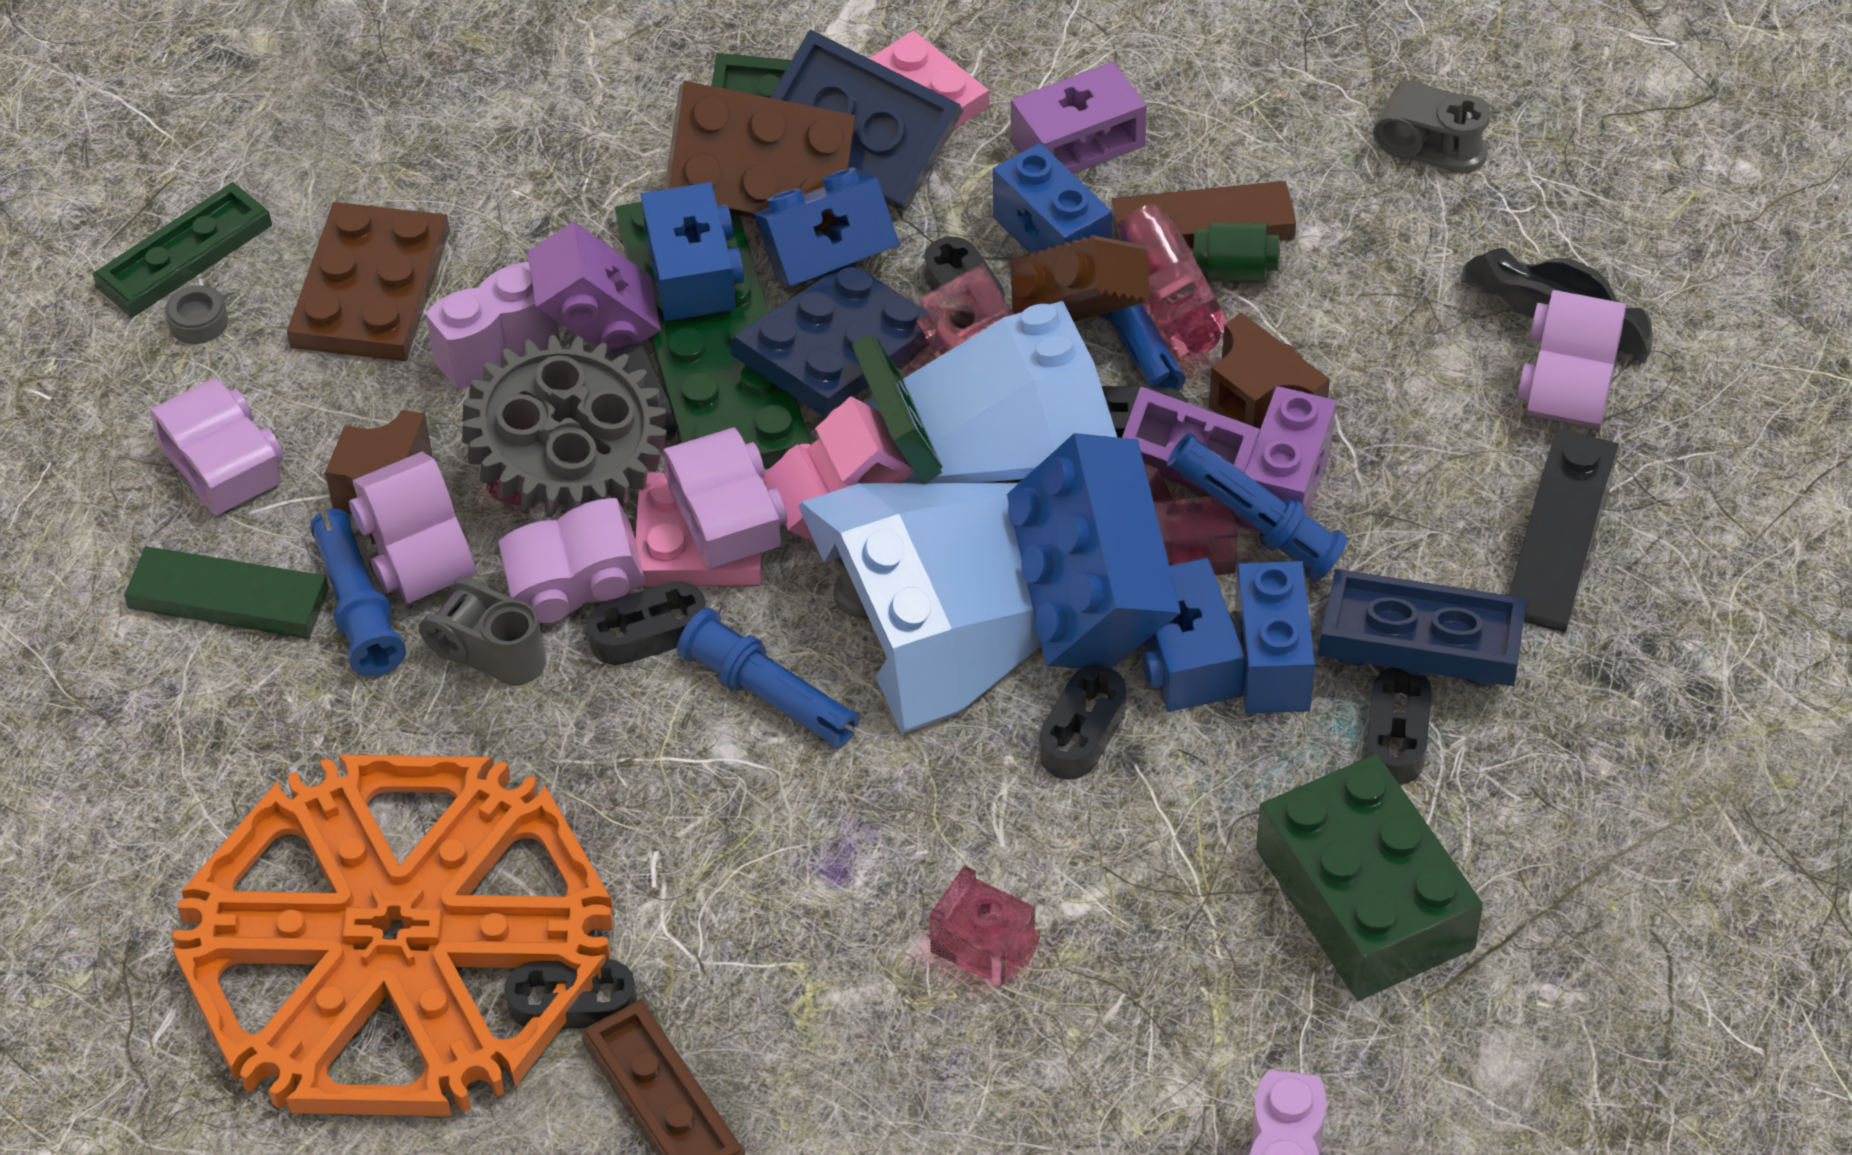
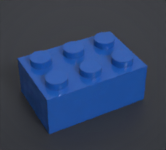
(1092, 552)

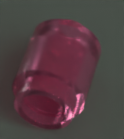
(1158, 234)

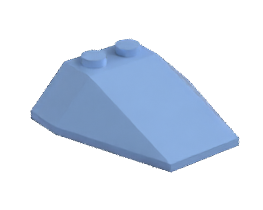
(1009, 397)
(937, 585)

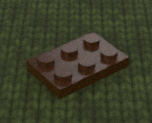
(754, 146)
(368, 281)

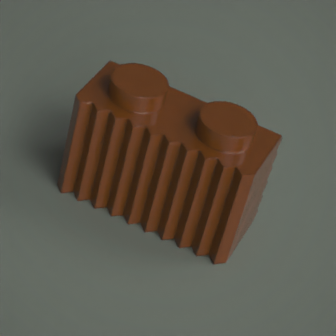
(1086, 275)

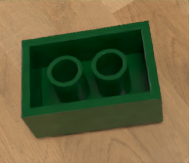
(1368, 876)

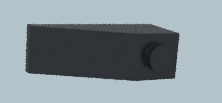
(1563, 527)

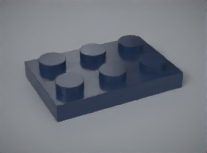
(896, 119)
(811, 336)
(1423, 628)

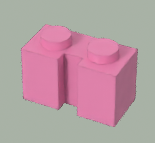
(850, 451)

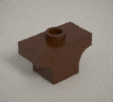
(1251, 370)
(368, 450)

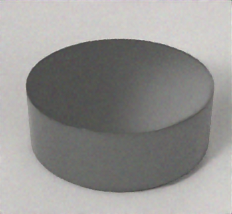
(196, 314)

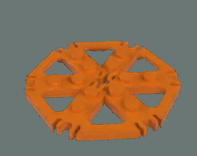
(347, 942)

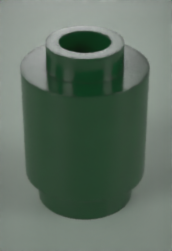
(1236, 252)

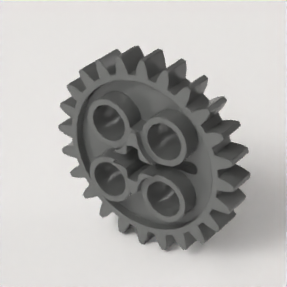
(563, 425)

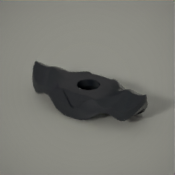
(1529, 284)

